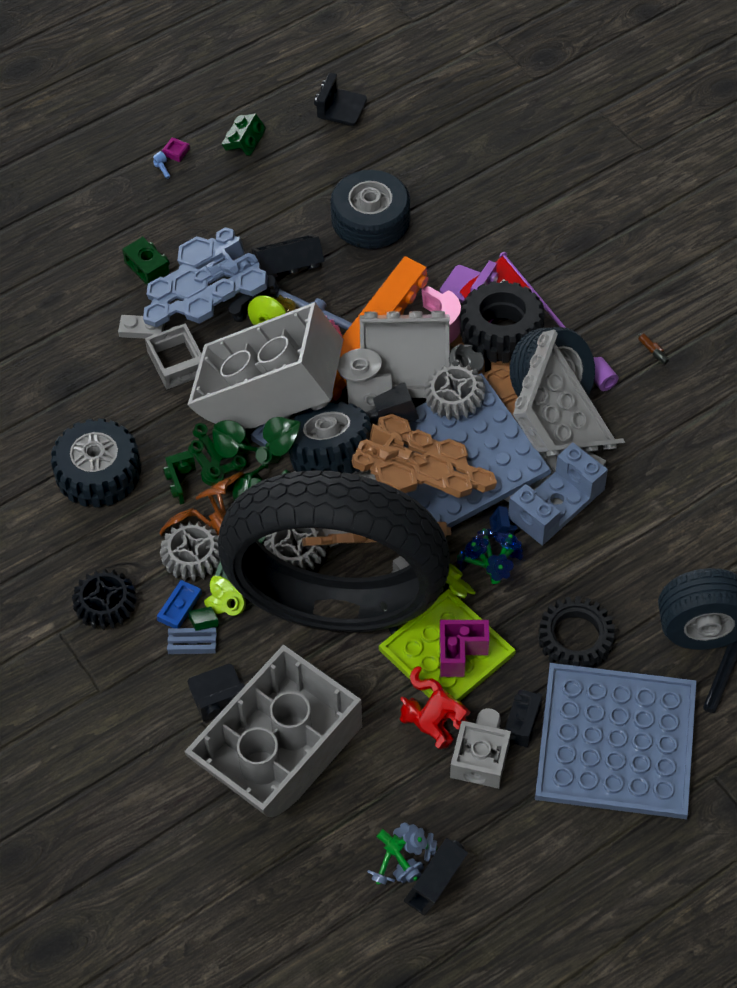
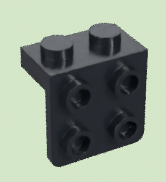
(338, 104)
(214, 690)

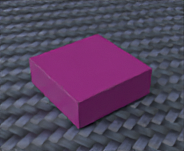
(176, 149)

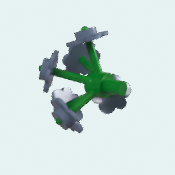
(413, 841)

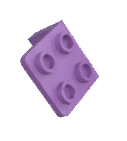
(462, 275)

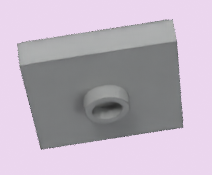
(363, 392)

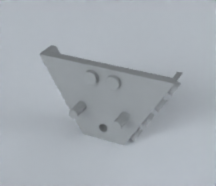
(556, 407)

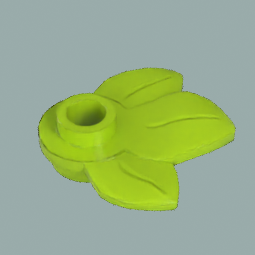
(456, 584)
(222, 594)

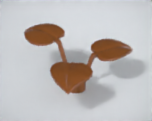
(216, 517)

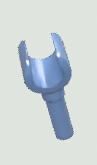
(159, 160)

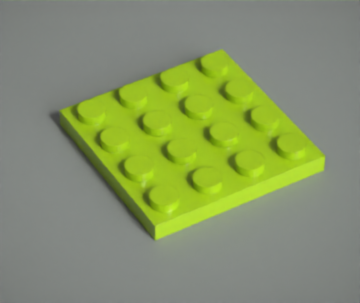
(419, 645)

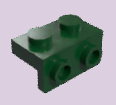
(244, 133)

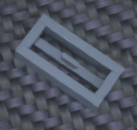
(190, 636)

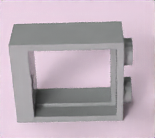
(180, 372)

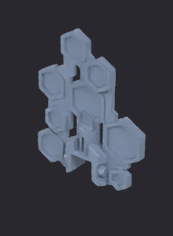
(199, 265)

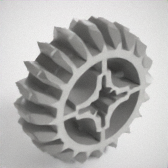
(446, 401)
(279, 547)
(183, 561)

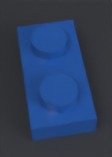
(178, 604)

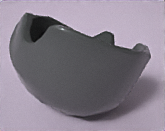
(466, 356)

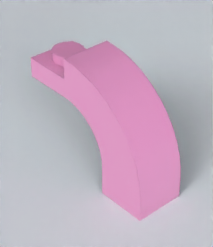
(447, 302)

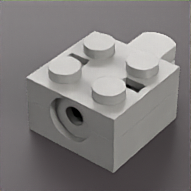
(482, 750)

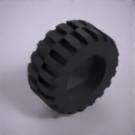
(494, 302)

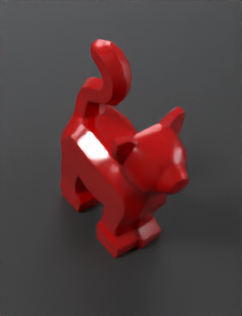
(436, 711)

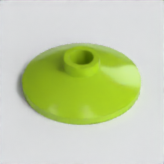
(263, 309)

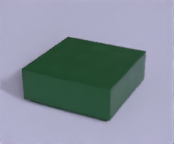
(203, 618)

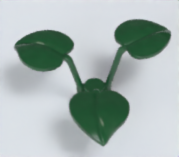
(279, 434)

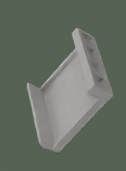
(407, 345)

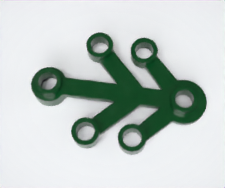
(211, 471)

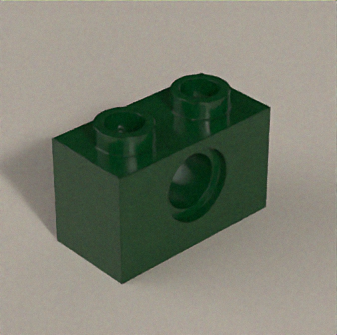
(145, 260)

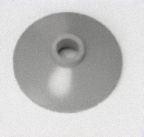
(359, 365)

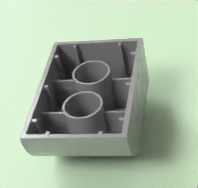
(268, 369)
(278, 733)

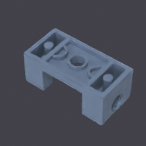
(575, 482)

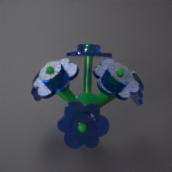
(495, 565)

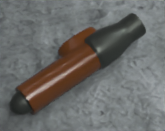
(654, 348)

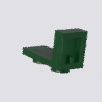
(178, 464)

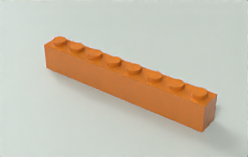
(393, 295)

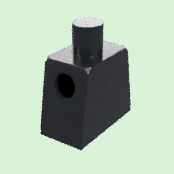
(396, 402)

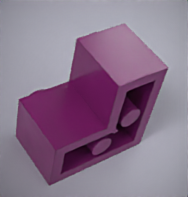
(461, 639)

